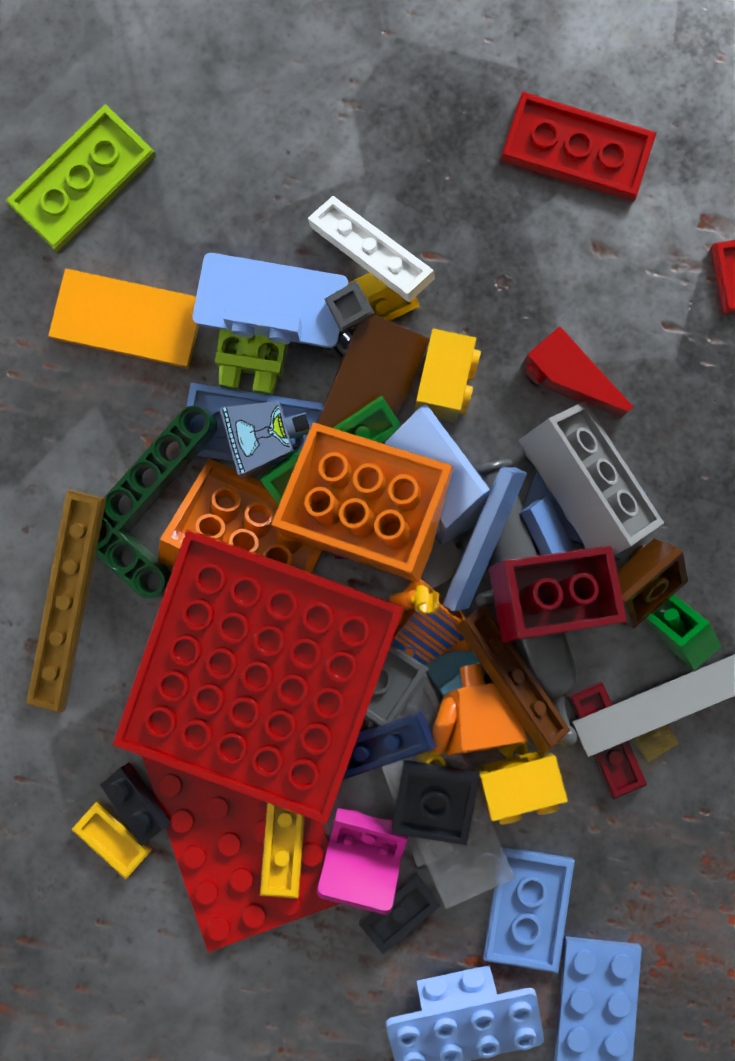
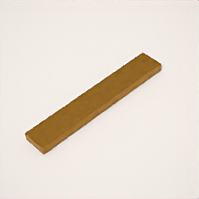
(66, 600)

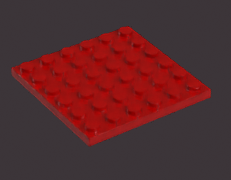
(257, 675)

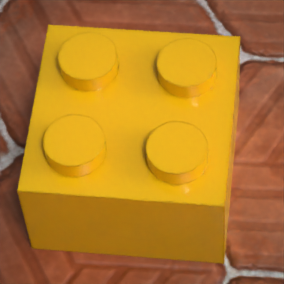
(447, 368)
(521, 786)

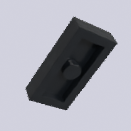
(135, 803)
(411, 906)

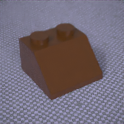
(650, 579)

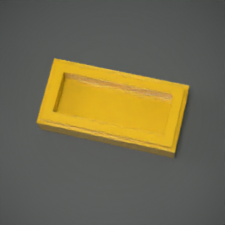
(111, 839)

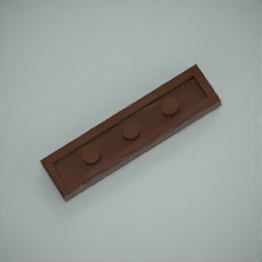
(513, 679)

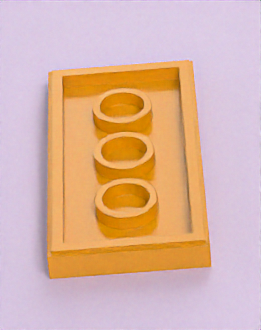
(125, 318)

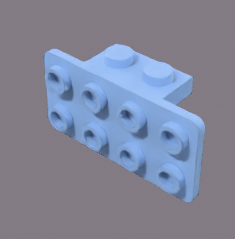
(267, 300)
(466, 1020)

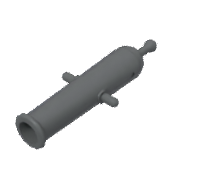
(546, 656)

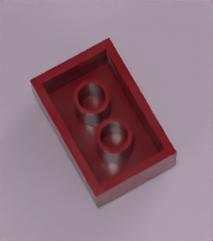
(557, 593)

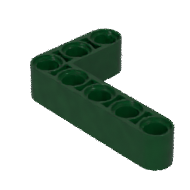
(142, 498)

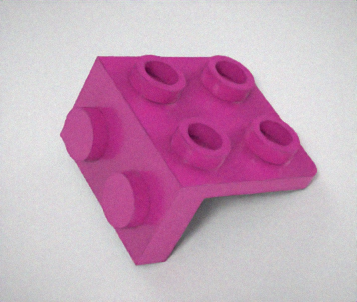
(362, 862)

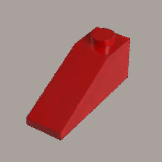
(570, 372)

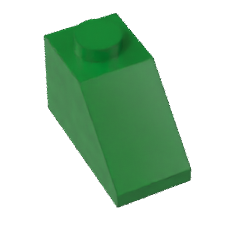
(684, 632)

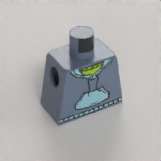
(261, 435)

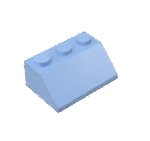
(466, 491)

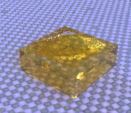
(656, 742)

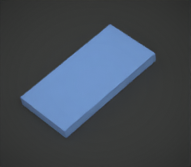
(213, 398)

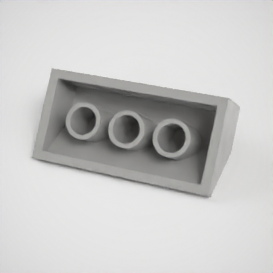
(590, 480)

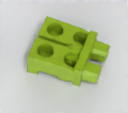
(250, 356)

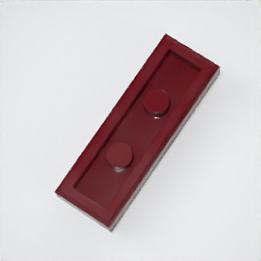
(618, 763)

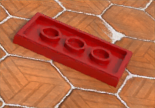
(578, 146)

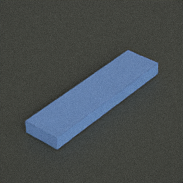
(484, 538)

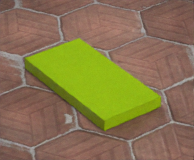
(81, 178)

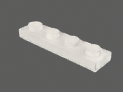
(371, 249)

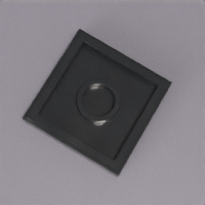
(435, 802)

